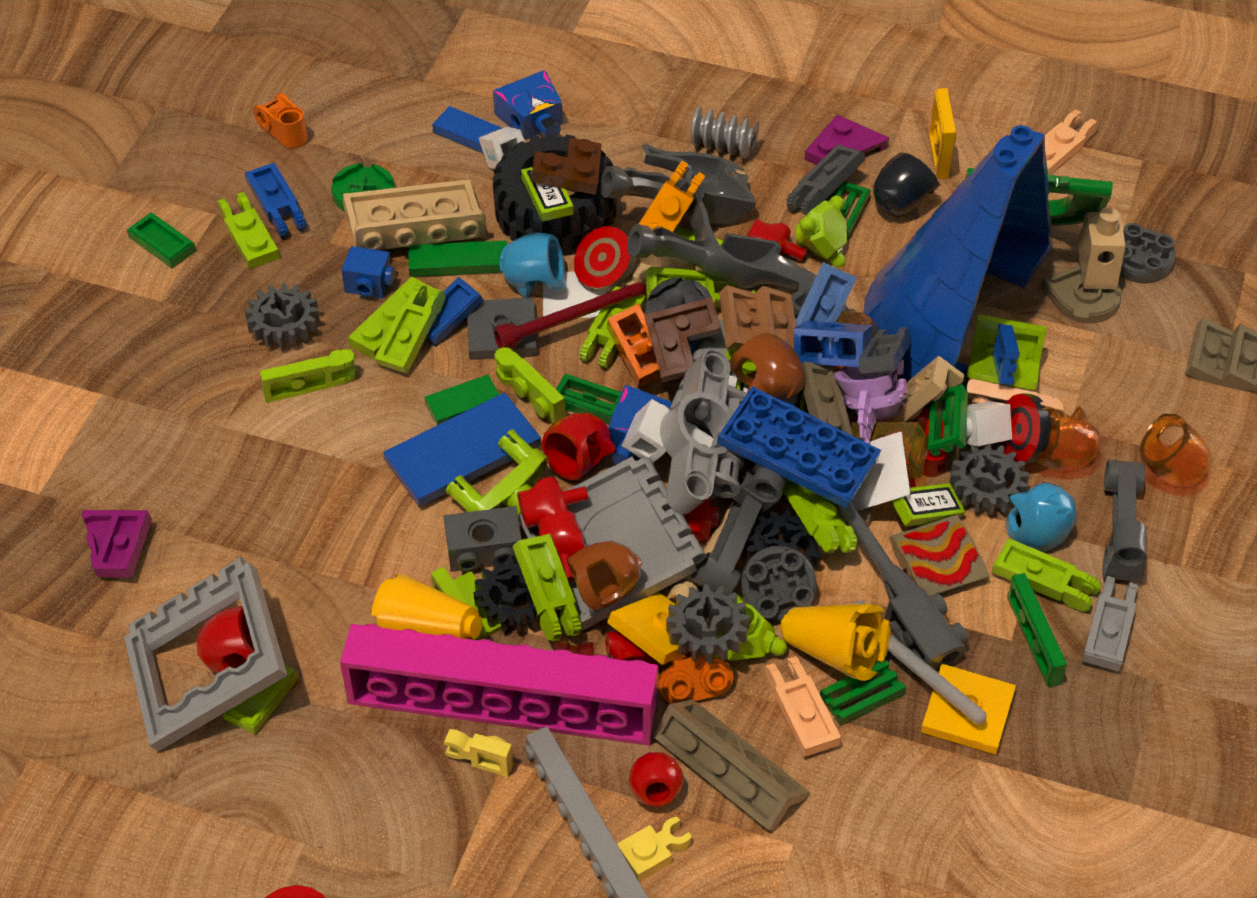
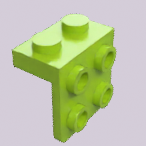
(1030, 344)

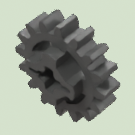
(282, 315)
(988, 478)
(726, 620)

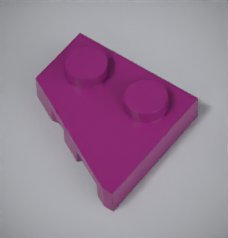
(847, 134)
(116, 540)

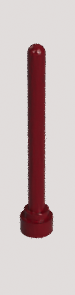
(510, 335)

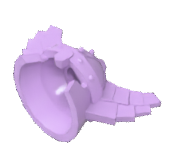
(872, 396)

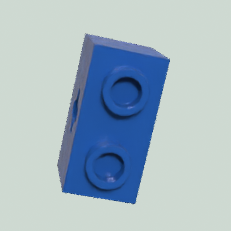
(831, 342)

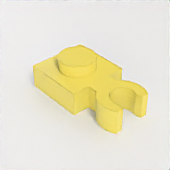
(485, 752)
(650, 850)

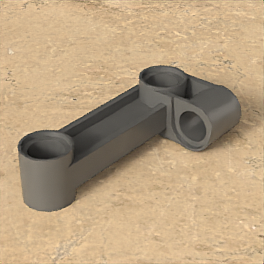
(758, 492)
(1127, 546)

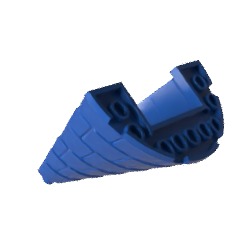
(988, 225)

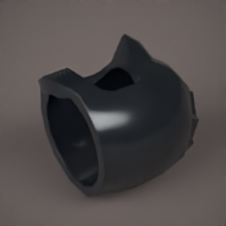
(903, 185)

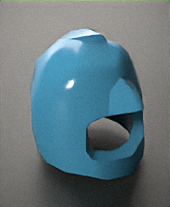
(533, 260)
(1046, 516)

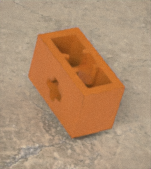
(634, 344)

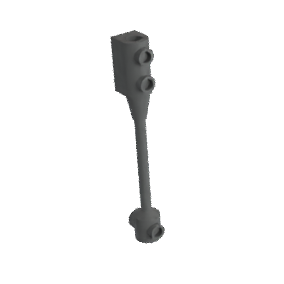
(911, 611)

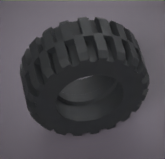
(517, 212)

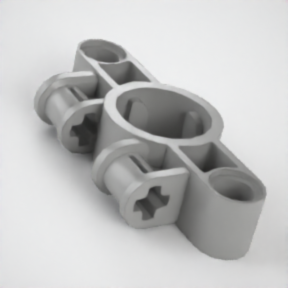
(695, 467)

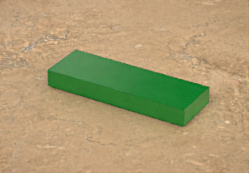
(455, 258)
(1036, 630)

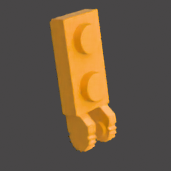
(671, 201)

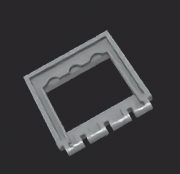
(232, 685)

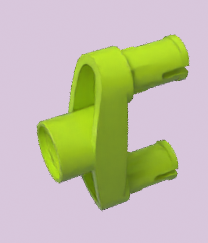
(504, 494)

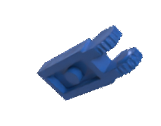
(275, 197)

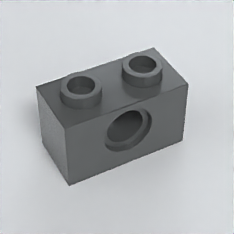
(481, 538)

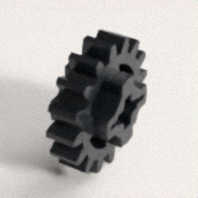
(783, 531)
(510, 597)

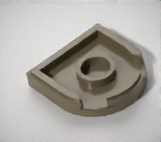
(1080, 304)

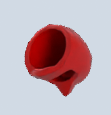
(576, 444)
(225, 640)

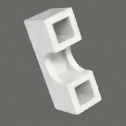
(644, 433)

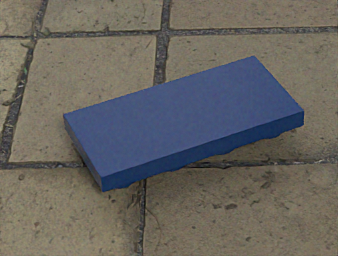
(458, 447)
(799, 447)

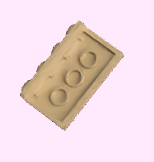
(414, 215)

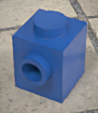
(367, 272)

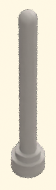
(935, 680)

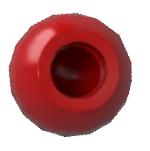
(658, 776)

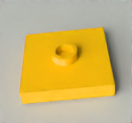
(942, 133)
(646, 627)
(950, 724)

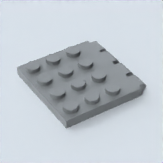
(632, 509)

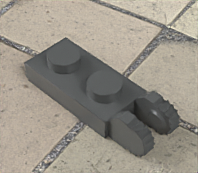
(824, 178)
(884, 352)

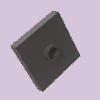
(494, 313)

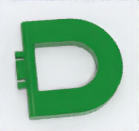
(1082, 197)

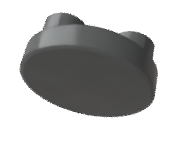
(1146, 255)
(778, 581)

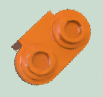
(694, 679)

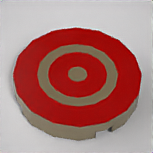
(603, 259)

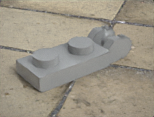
(1110, 627)

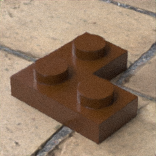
(574, 172)
(674, 328)

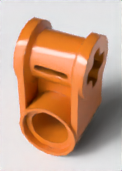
(283, 121)

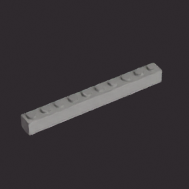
(582, 816)

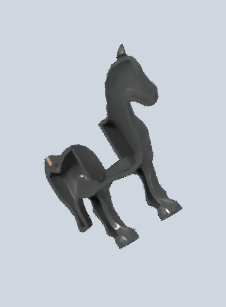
(718, 200)

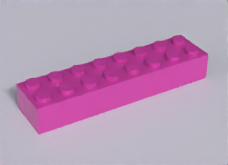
(500, 683)

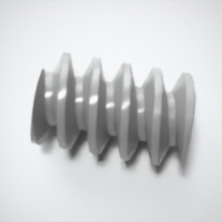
(723, 134)

